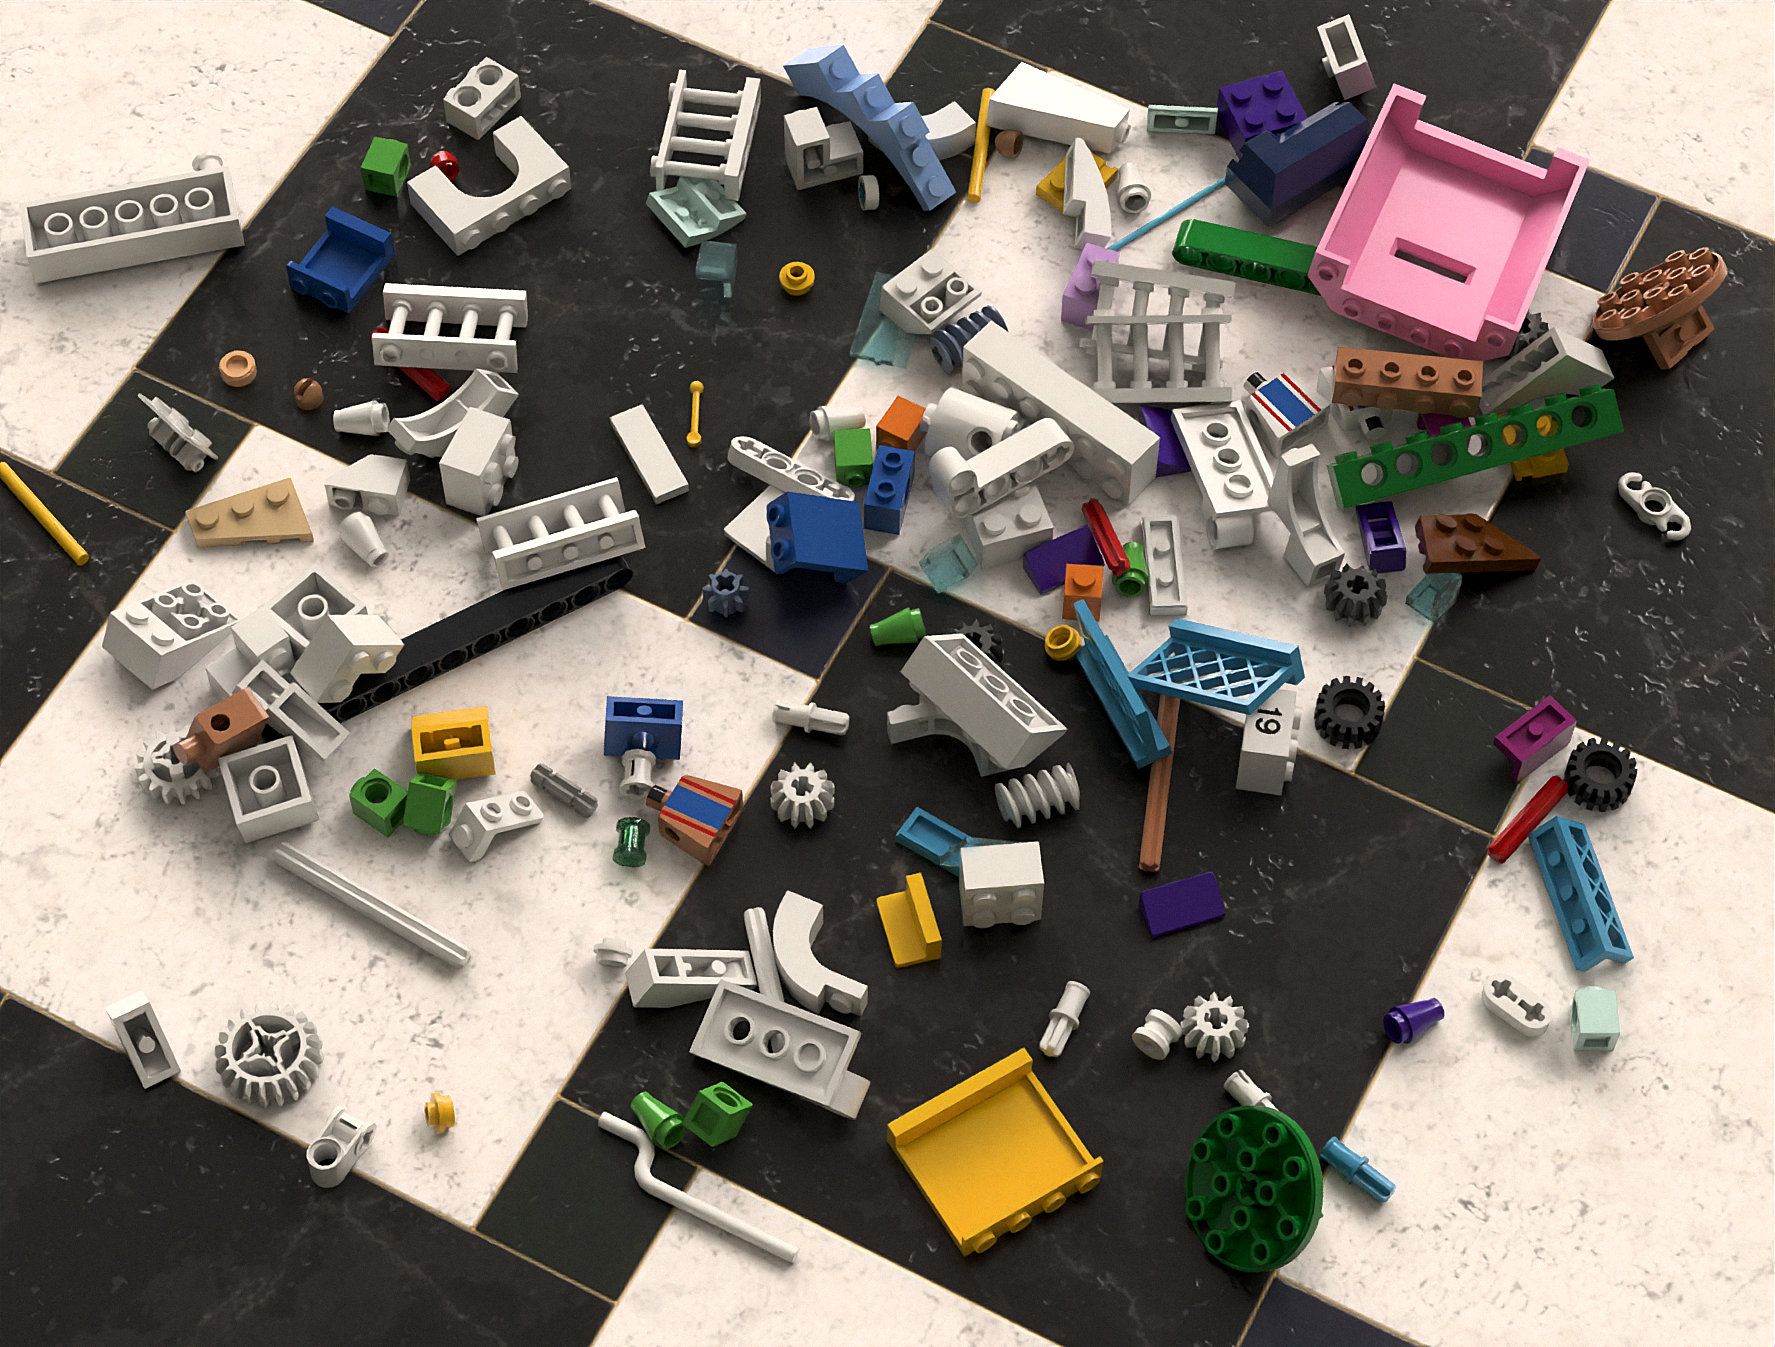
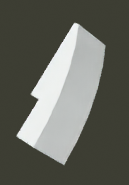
(1086, 197)
(294, 711)

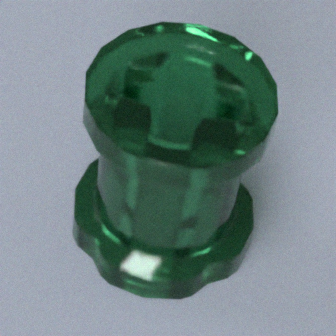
(631, 842)

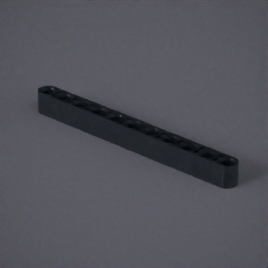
(477, 632)

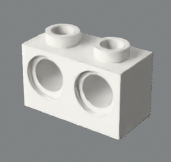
(481, 98)

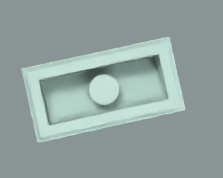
(1181, 119)

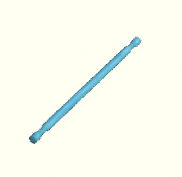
(1166, 215)

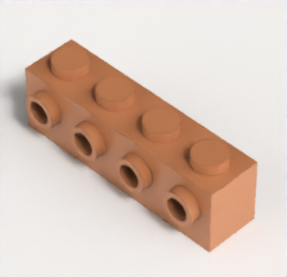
(1407, 382)

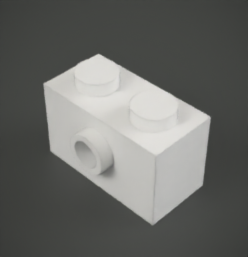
(1345, 57)

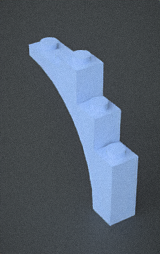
(895, 127)

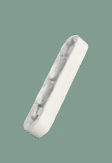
(783, 471)

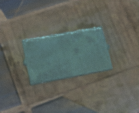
(878, 336)

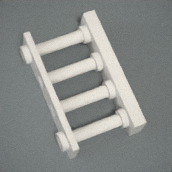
(734, 150)
(1143, 281)
(453, 306)
(1176, 389)
(563, 550)

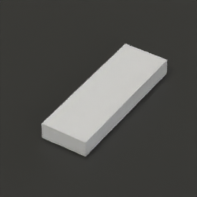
(649, 454)
(1164, 565)

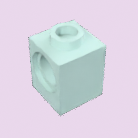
(1594, 1019)

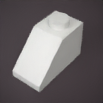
(143, 1039)

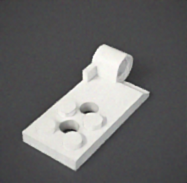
(1227, 490)
(808, 1065)

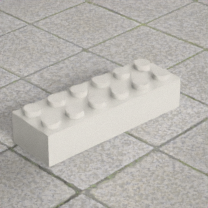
(131, 224)
(1107, 442)

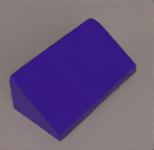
(1171, 454)
(1048, 562)
(1181, 904)

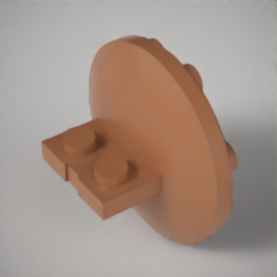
(1663, 305)

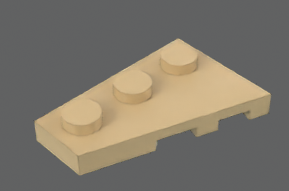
(258, 514)

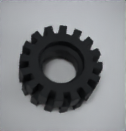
(1352, 694)
(1607, 757)

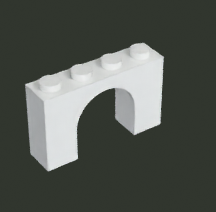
(469, 220)

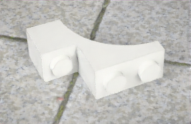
(434, 429)
(1297, 502)

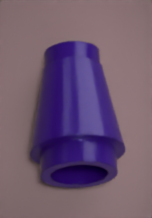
(1411, 1020)

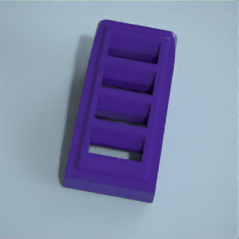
(1378, 535)

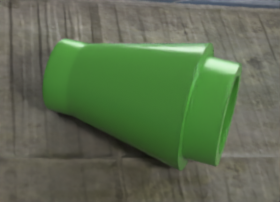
(1136, 579)
(899, 628)
(659, 1121)

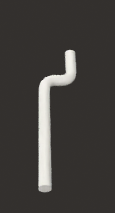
(687, 1202)

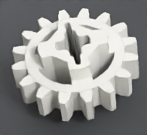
(164, 773)

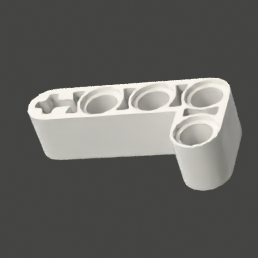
(1000, 470)

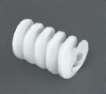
(1038, 795)

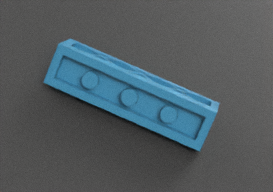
(1577, 894)

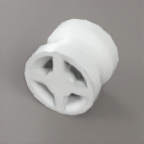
(1157, 1034)

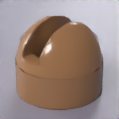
(1009, 143)
(311, 398)

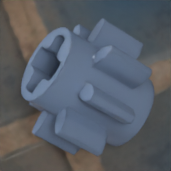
(726, 593)

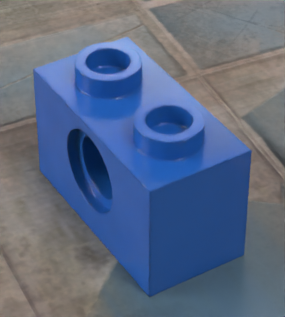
(889, 489)
(643, 725)

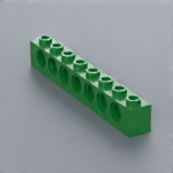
(1601, 420)

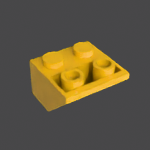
(453, 743)

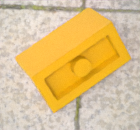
(910, 924)

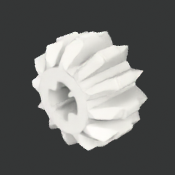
(814, 804)
(1228, 1023)

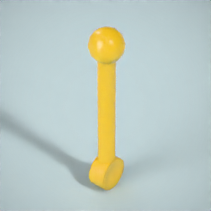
(694, 437)

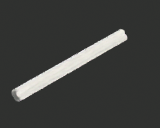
(372, 905)

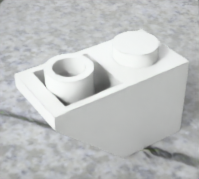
(370, 485)

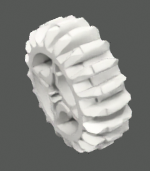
(291, 1034)

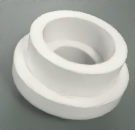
(612, 952)

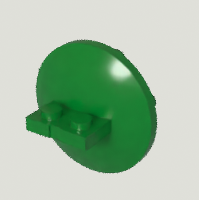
(1255, 1188)

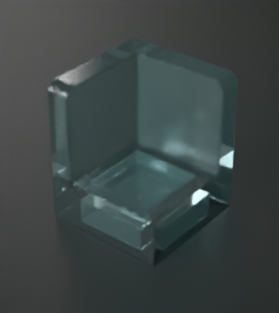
(718, 263)
(948, 563)
(1435, 595)

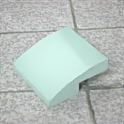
(695, 210)

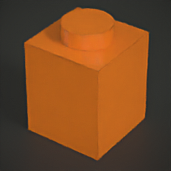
(901, 425)
(1082, 583)

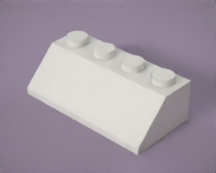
(981, 700)

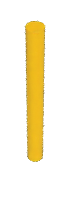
(980, 150)
(43, 515)

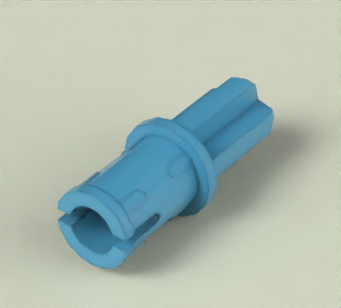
(1357, 1170)

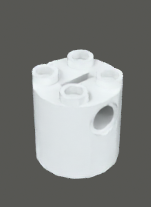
(964, 423)

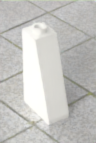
(1056, 111)

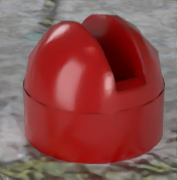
(446, 163)

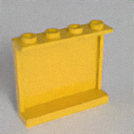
(993, 1153)

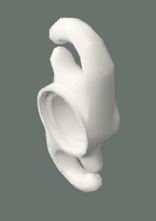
(1671, 511)

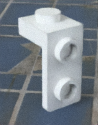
(489, 816)

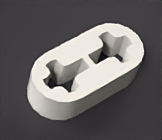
(1516, 1005)

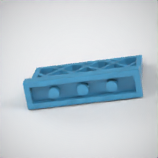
(1219, 651)
(1116, 693)

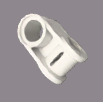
(340, 1139)

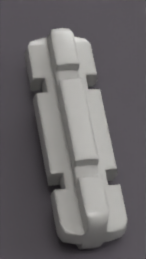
(564, 790)

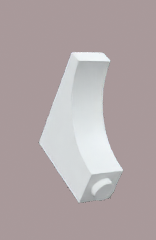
(1546, 367)

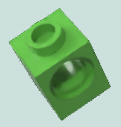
(385, 166)
(853, 457)
(429, 803)
(382, 816)
(717, 1114)

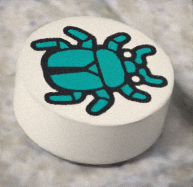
(868, 192)

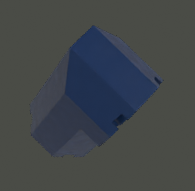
(1300, 164)

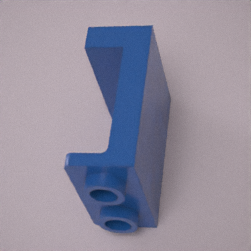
(342, 261)
(817, 535)

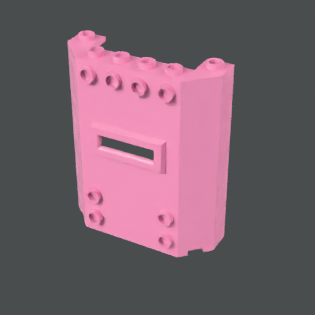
(1450, 207)

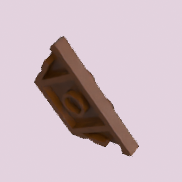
(1469, 545)

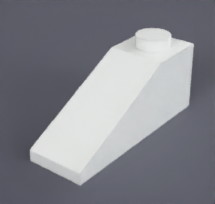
(685, 976)

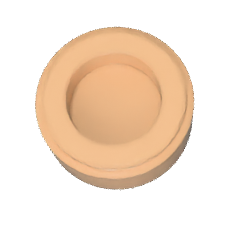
(238, 368)

